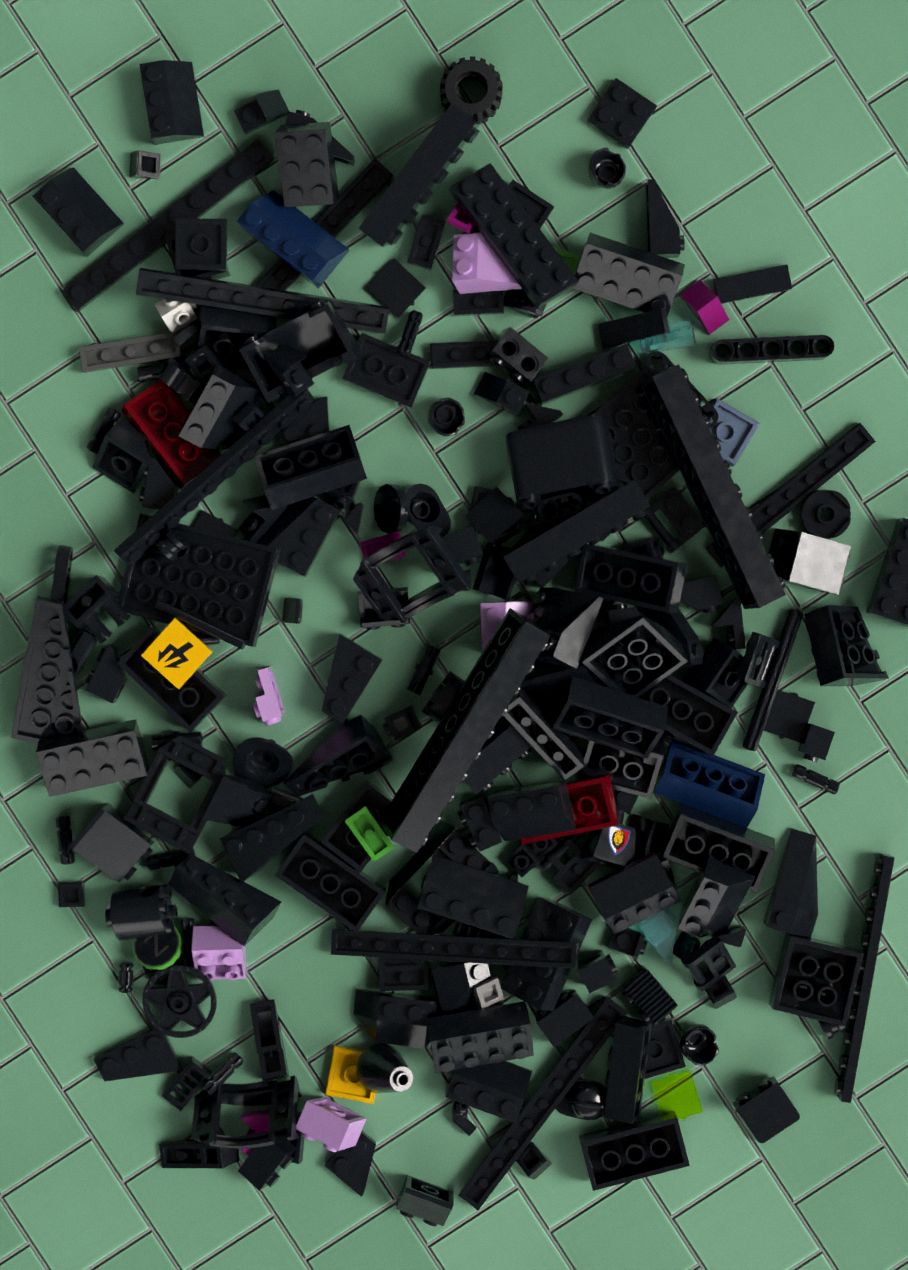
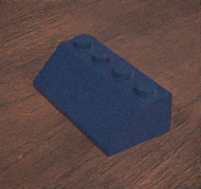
(293, 237)
(710, 783)

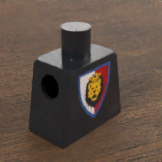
(611, 845)

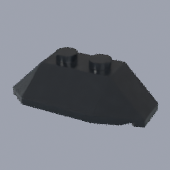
(395, 1016)

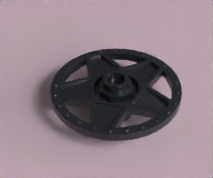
(179, 1001)

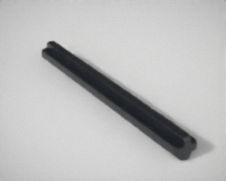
(773, 680)

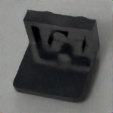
(766, 1109)

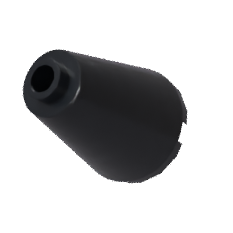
(383, 1070)

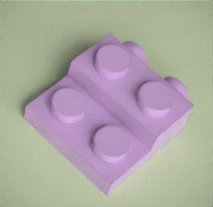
(269, 705)

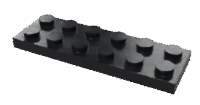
(513, 235)

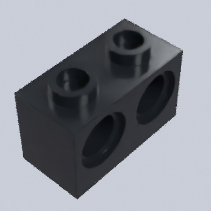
(519, 350)

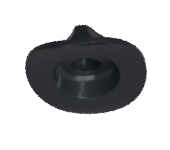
(262, 761)

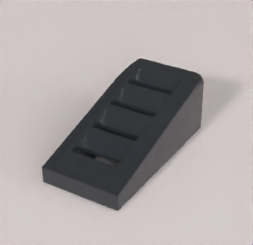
(197, 1067)

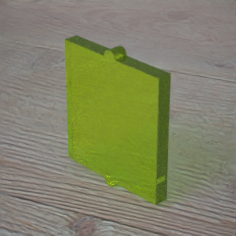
(677, 1094)

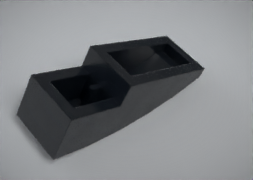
(269, 1040)

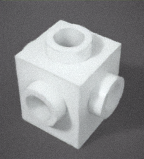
(176, 314)

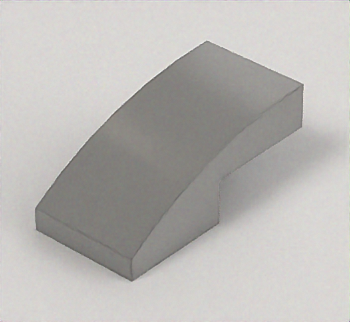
(488, 993)

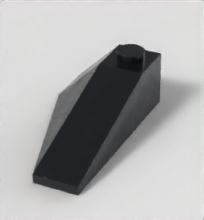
(346, 752)
(795, 892)

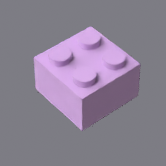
(330, 1124)

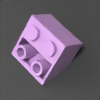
(218, 954)

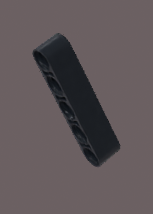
(783, 346)

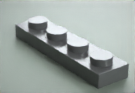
(128, 352)

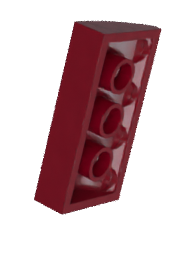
(159, 419)
(591, 805)

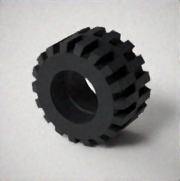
(472, 70)

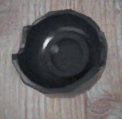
(606, 168)
(446, 416)
(699, 1044)

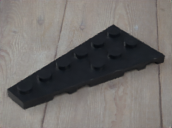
(48, 687)

